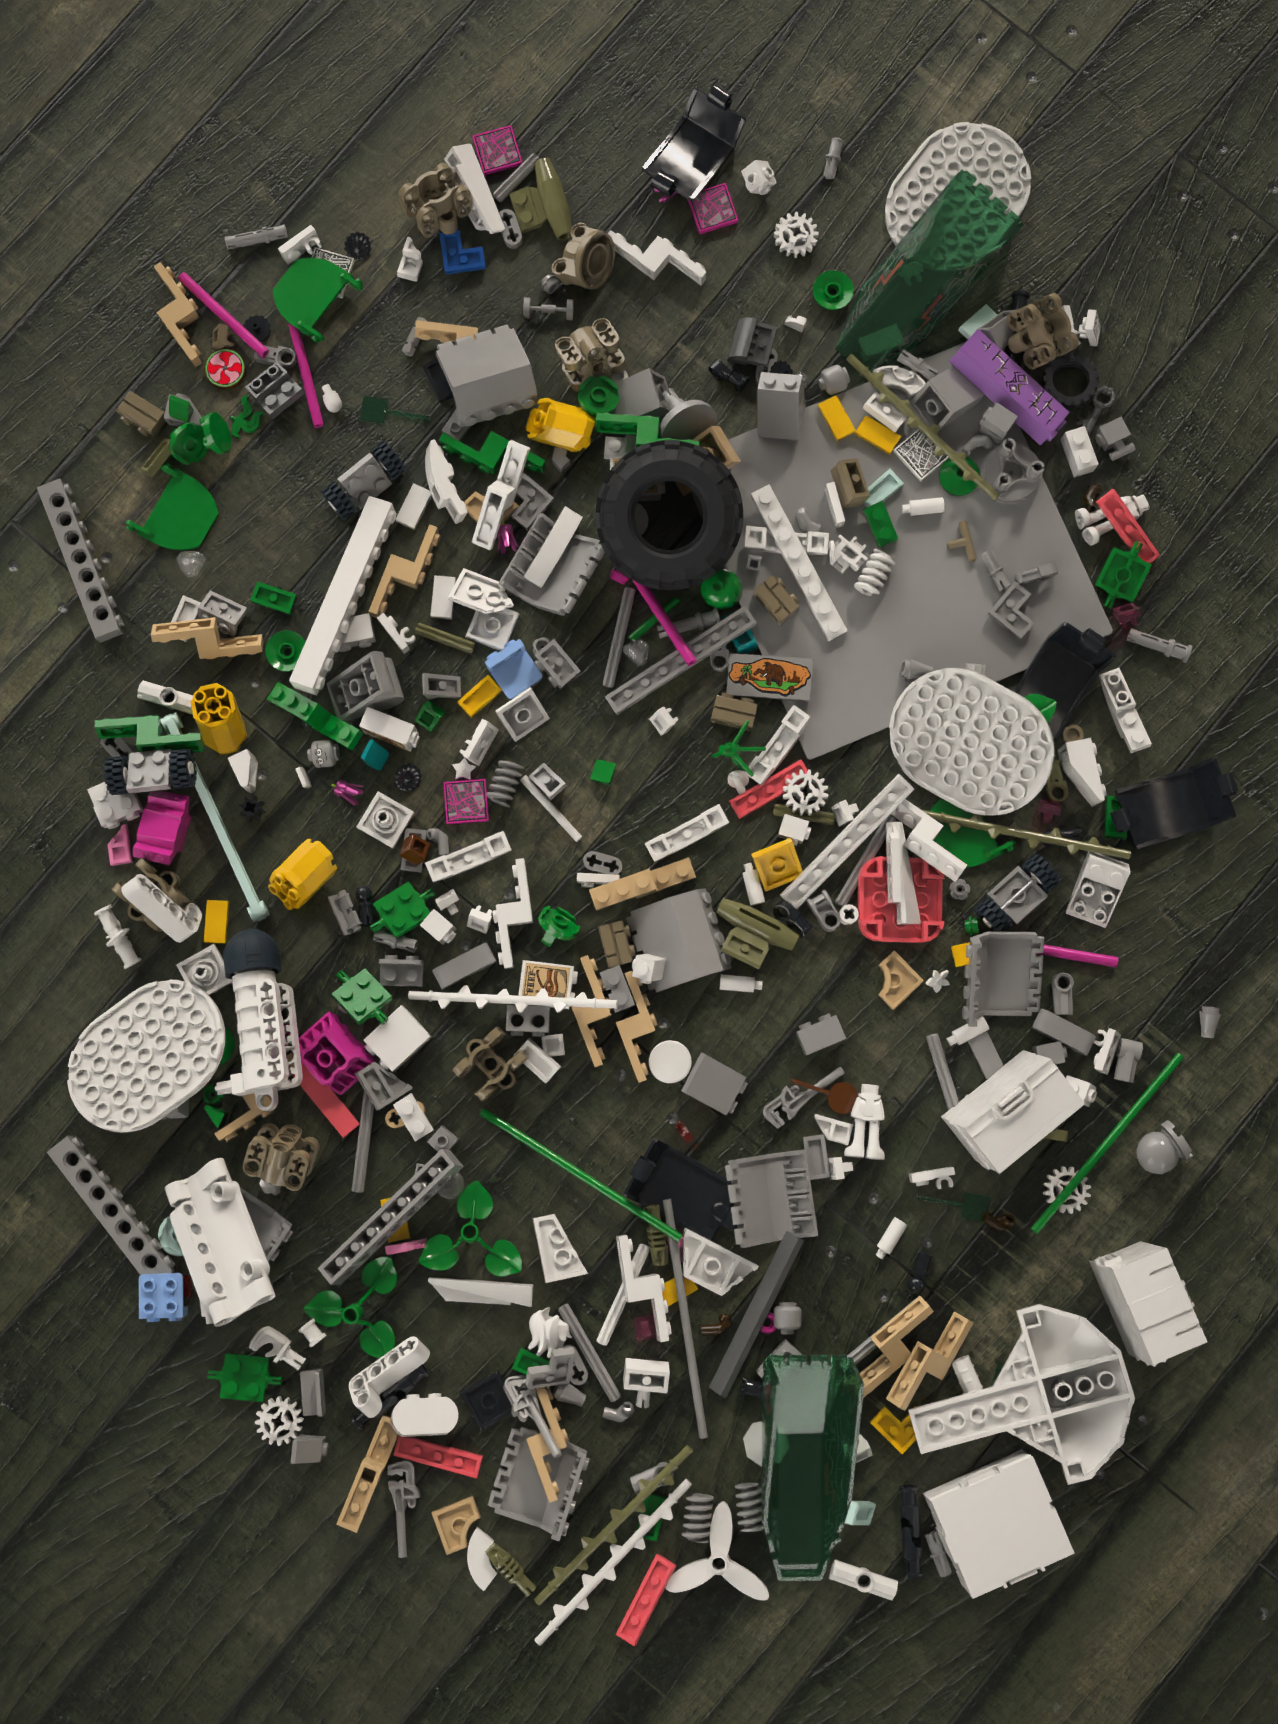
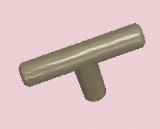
(965, 541)

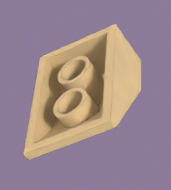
(715, 442)

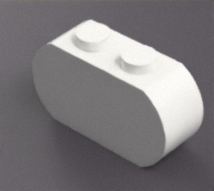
(424, 1415)

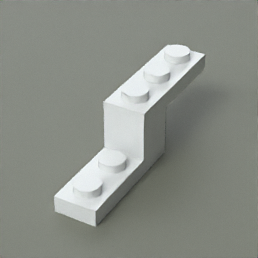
(657, 257)
(500, 495)
(922, 840)
(513, 914)
(643, 1288)

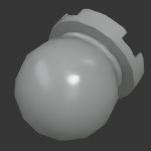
(1161, 1150)

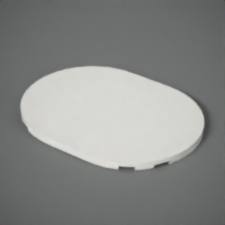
(968, 146)
(971, 741)
(146, 1056)

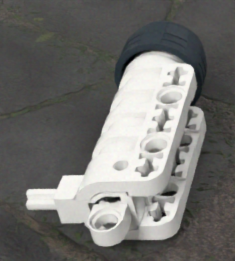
(251, 963)

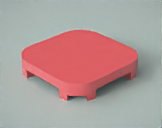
(879, 918)

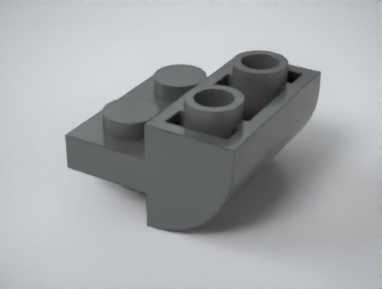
(752, 343)
(274, 390)

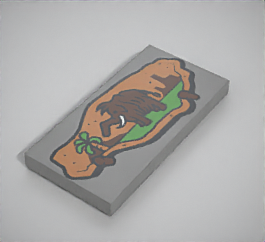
(770, 677)

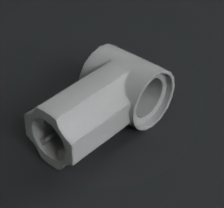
(1062, 997)
(1128, 1054)
(649, 1475)

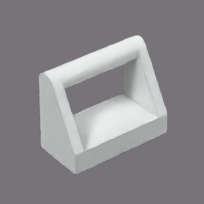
(245, 768)

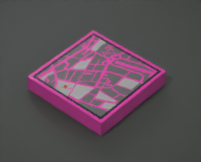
(497, 150)
(713, 209)
(466, 801)

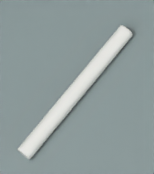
(551, 808)

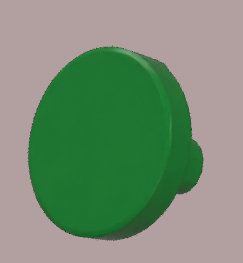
(216, 433)

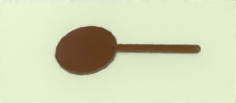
(840, 1096)

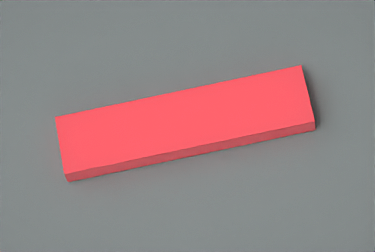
(1126, 525)
(765, 793)
(328, 1103)
(438, 1456)
(646, 1599)

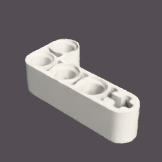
(161, 909)
(384, 1373)

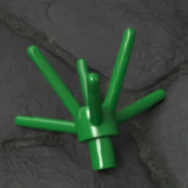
(733, 750)

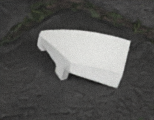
(411, 262)

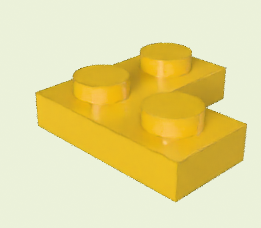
(898, 1433)

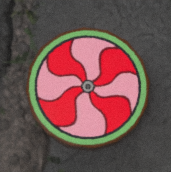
(225, 369)

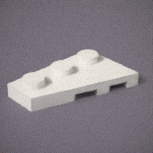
(555, 1250)

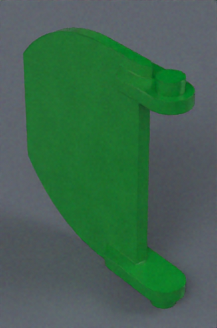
(308, 292)
(181, 514)
(967, 844)

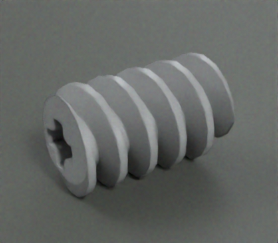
(504, 782)
(750, 1506)
(698, 1515)

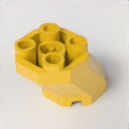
(560, 425)
(218, 718)
(302, 874)

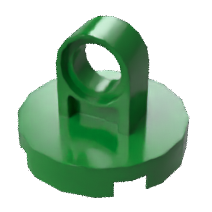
(598, 395)
(187, 443)
(557, 924)

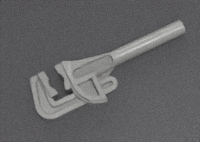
(793, 1100)
(527, 1405)
(403, 1494)

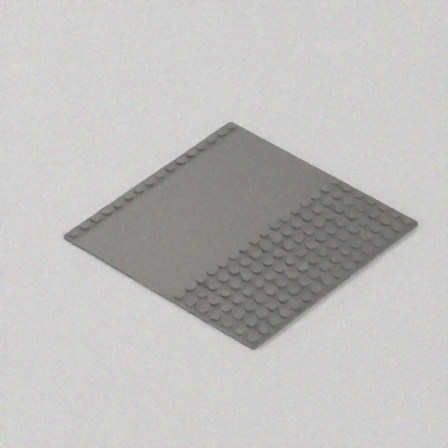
(933, 598)

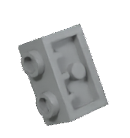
(226, 611)
(556, 664)
(401, 972)

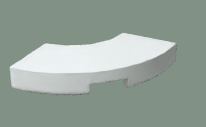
(901, 379)
(478, 1561)

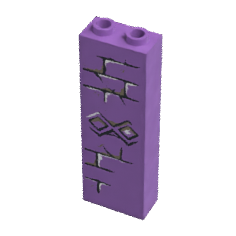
(1010, 386)

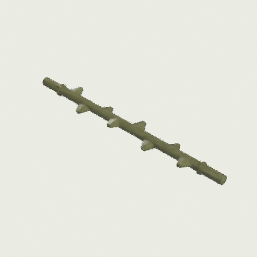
(930, 431)
(1032, 837)
(618, 1518)

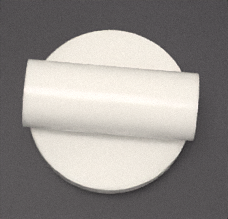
(738, 780)

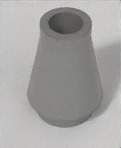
(913, 670)
(1209, 1020)
(568, 1394)

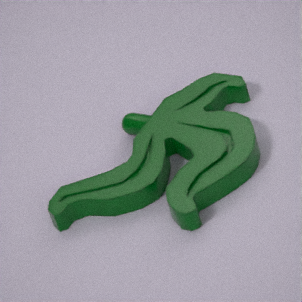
(247, 426)

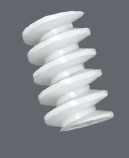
(874, 572)

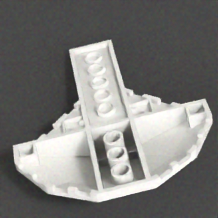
(1056, 1392)

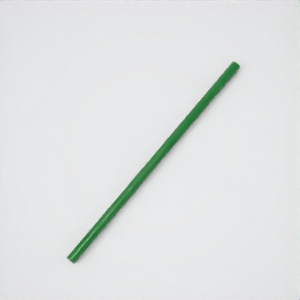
(1106, 1144)
(581, 1175)

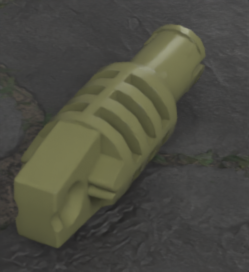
(657, 1239)
(509, 1568)

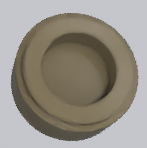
(1072, 733)

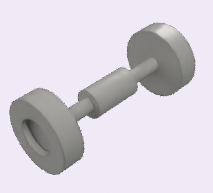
(548, 309)

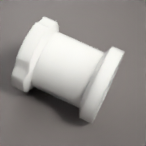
(854, 915)
(312, 1332)

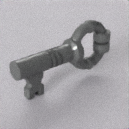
(1099, 407)

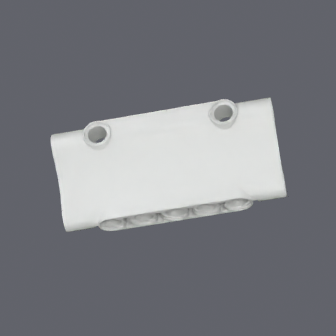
(219, 1242)

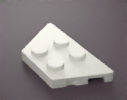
(712, 1264)

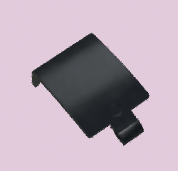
(696, 144)
(1065, 671)
(1175, 804)
(696, 1192)

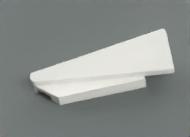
(468, 172)
(899, 876)
(483, 1291)

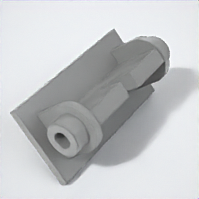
(343, 911)

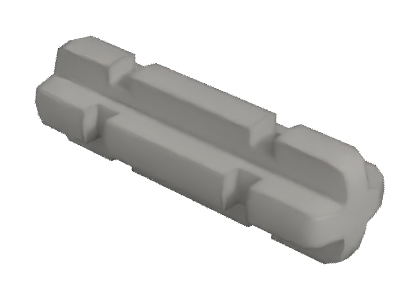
(408, 349)

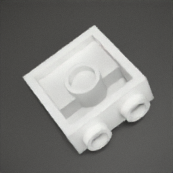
(114, 808)

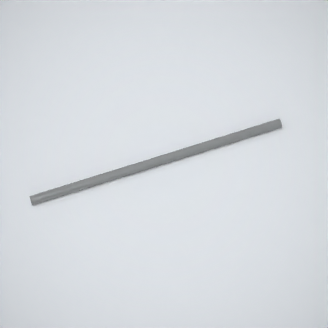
(685, 1320)

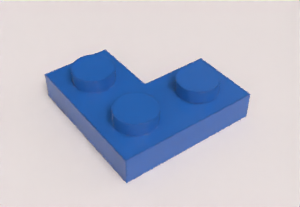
(458, 259)

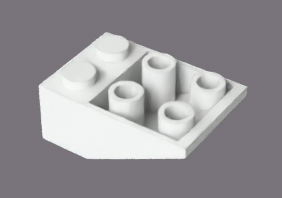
(1082, 770)
(1098, 888)

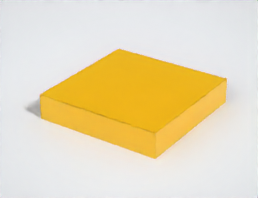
(777, 864)

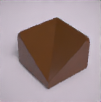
(414, 849)

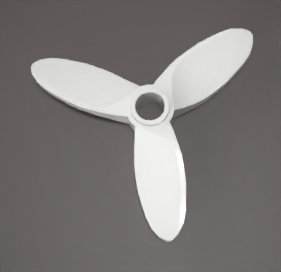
(702, 1570)

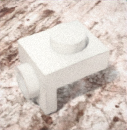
(1084, 1089)

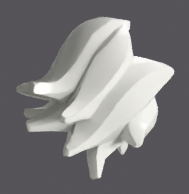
(547, 1332)

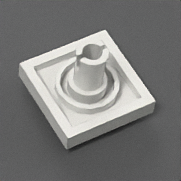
(385, 820)
(205, 970)

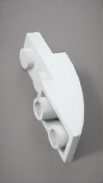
(439, 477)
(1123, 710)

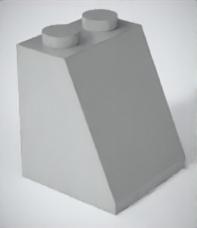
(643, 395)
(946, 398)
(780, 405)
(714, 1084)

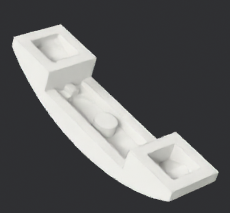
(760, 538)
(553, 547)
(779, 745)
(687, 833)
(468, 857)

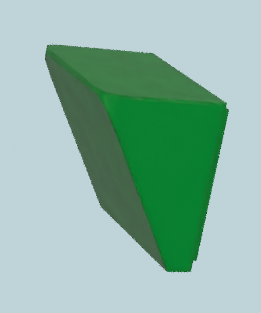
(180, 408)
(429, 716)
(603, 772)
(217, 1115)

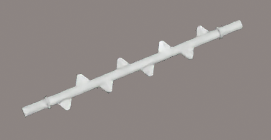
(503, 997)
(618, 1553)

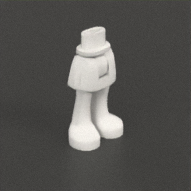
(1092, 534)
(867, 1108)

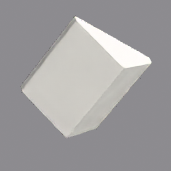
(522, 714)

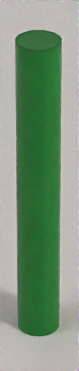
(652, 620)

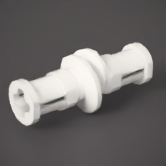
(117, 936)

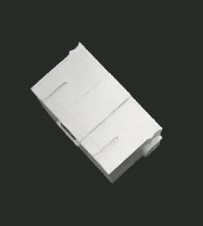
(1013, 1110)
(1148, 1302)
(998, 1524)

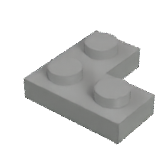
(534, 499)
(1007, 611)
(555, 1373)

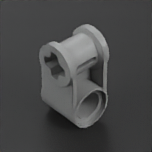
(824, 910)

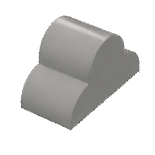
(365, 684)

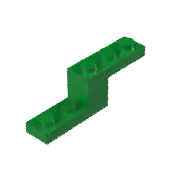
(643, 426)
(490, 455)
(315, 716)
(148, 733)

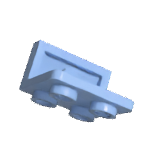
(513, 669)
(161, 1297)

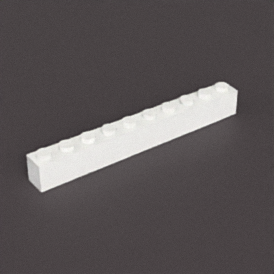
(343, 596)

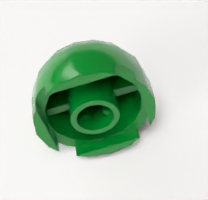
(722, 590)

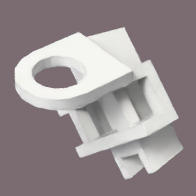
(844, 556)

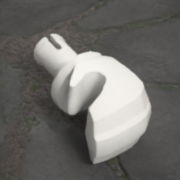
(281, 1346)

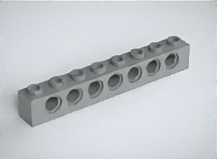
(50, 495)
(61, 1155)
(390, 1217)

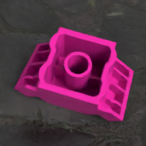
(162, 827)
(333, 1053)

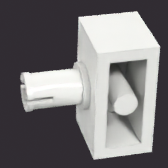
(646, 1377)

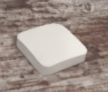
(303, 776)

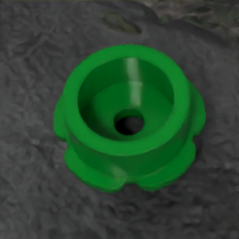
(972, 926)
(208, 1098)

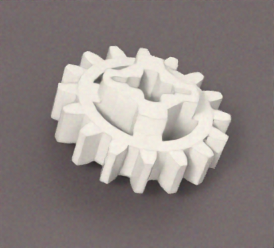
(792, 226)
(813, 793)
(1056, 1182)
(269, 1417)

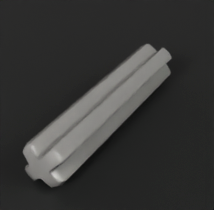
(515, 178)

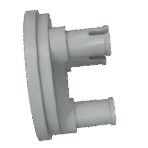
(685, 418)
(1012, 472)

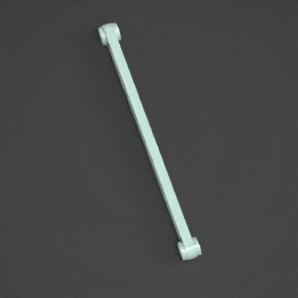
(257, 909)

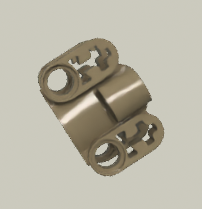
(436, 200)
(1041, 331)
(591, 353)
(159, 880)
(480, 1060)
(281, 1155)

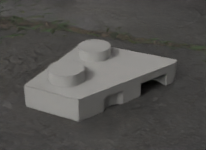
(381, 1085)

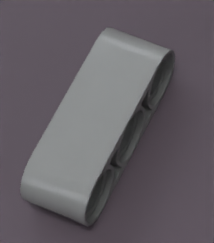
(464, 965)
(1064, 1031)

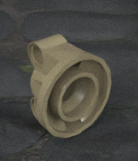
(586, 258)

